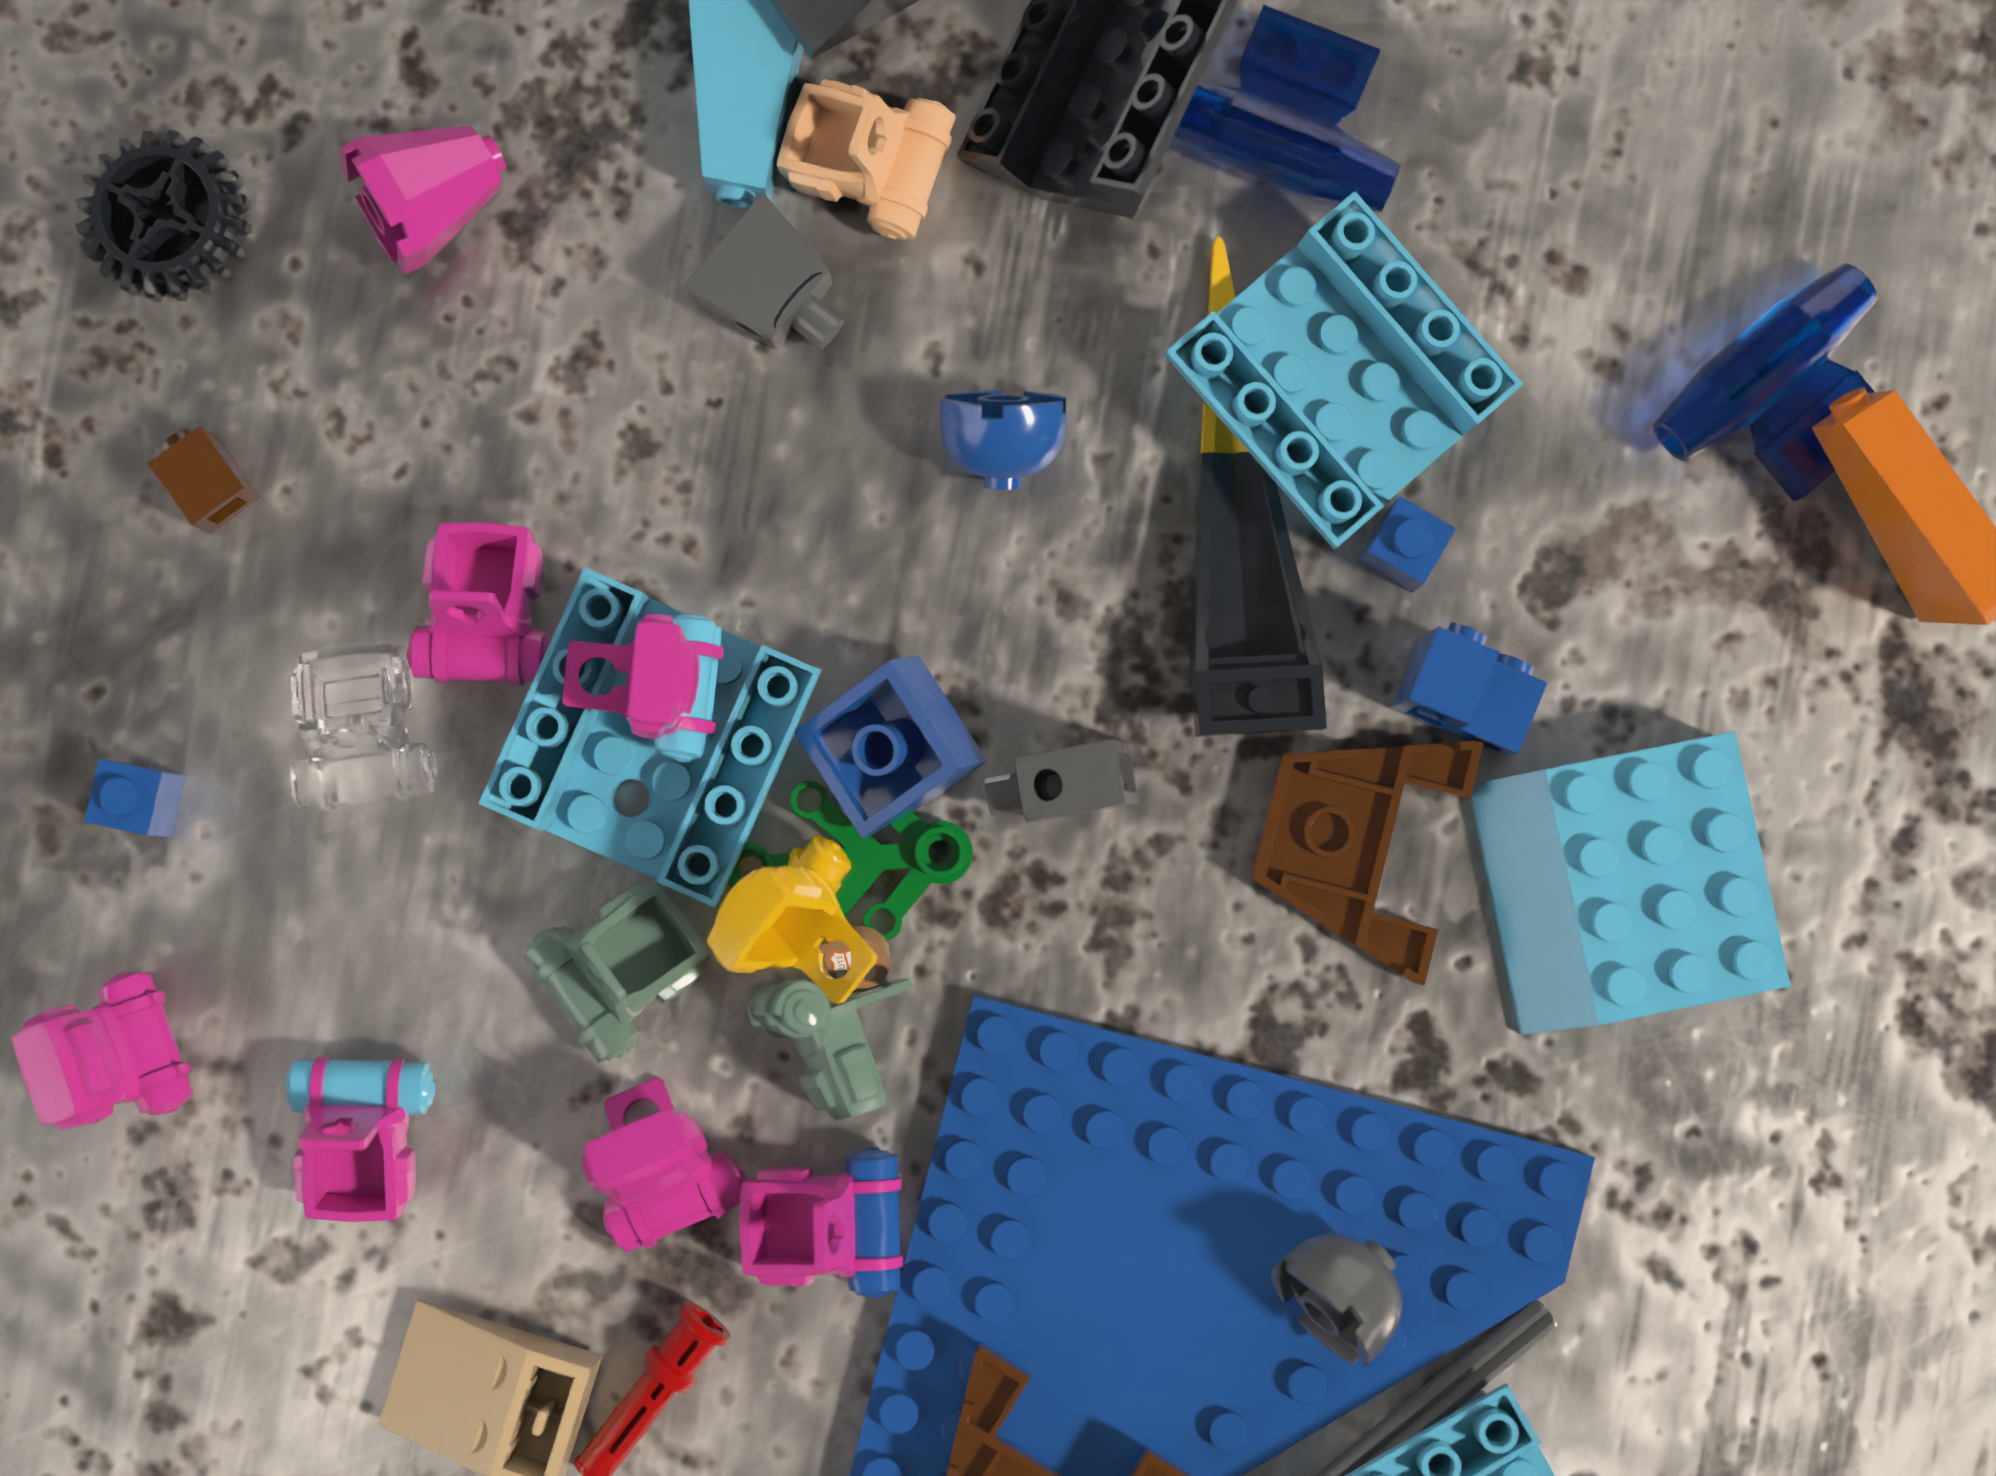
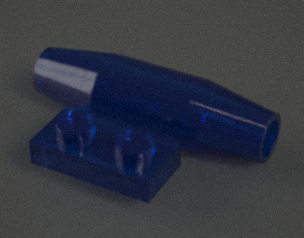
(1288, 113)
(1776, 382)

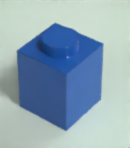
(1407, 544)
(135, 798)

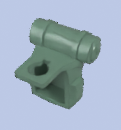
(618, 966)
(829, 1039)

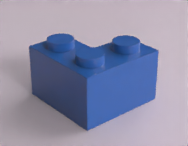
(1469, 689)

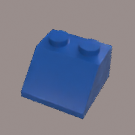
(890, 745)

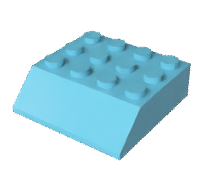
(1629, 885)

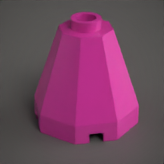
(422, 187)

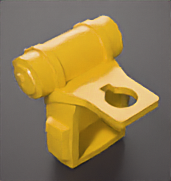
(784, 915)

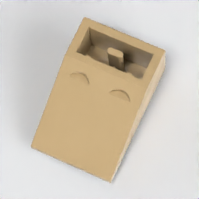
(488, 1393)

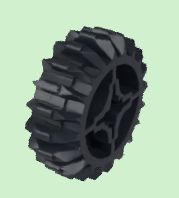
(155, 239)

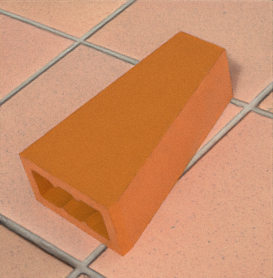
(1913, 507)

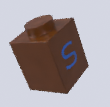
(203, 478)

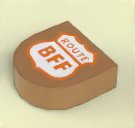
(838, 958)

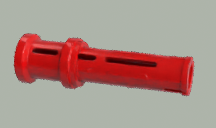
(668, 1371)

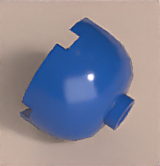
(1003, 434)

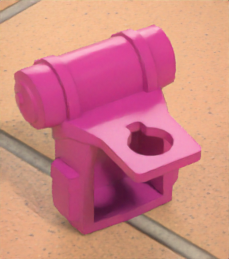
(480, 606)
(104, 1056)
(657, 1170)

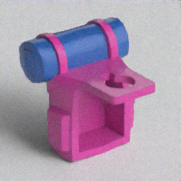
(824, 1224)

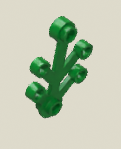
(871, 858)

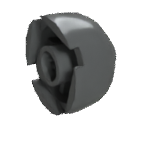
(1345, 1293)

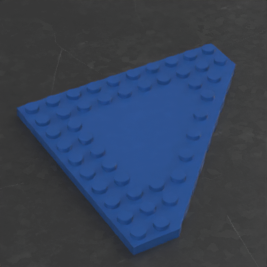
(1119, 1234)

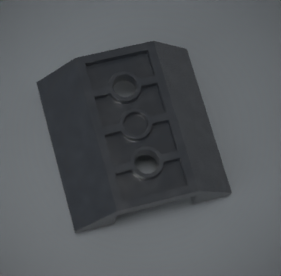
(1091, 78)

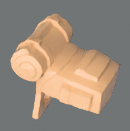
(863, 150)

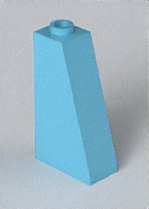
(744, 94)

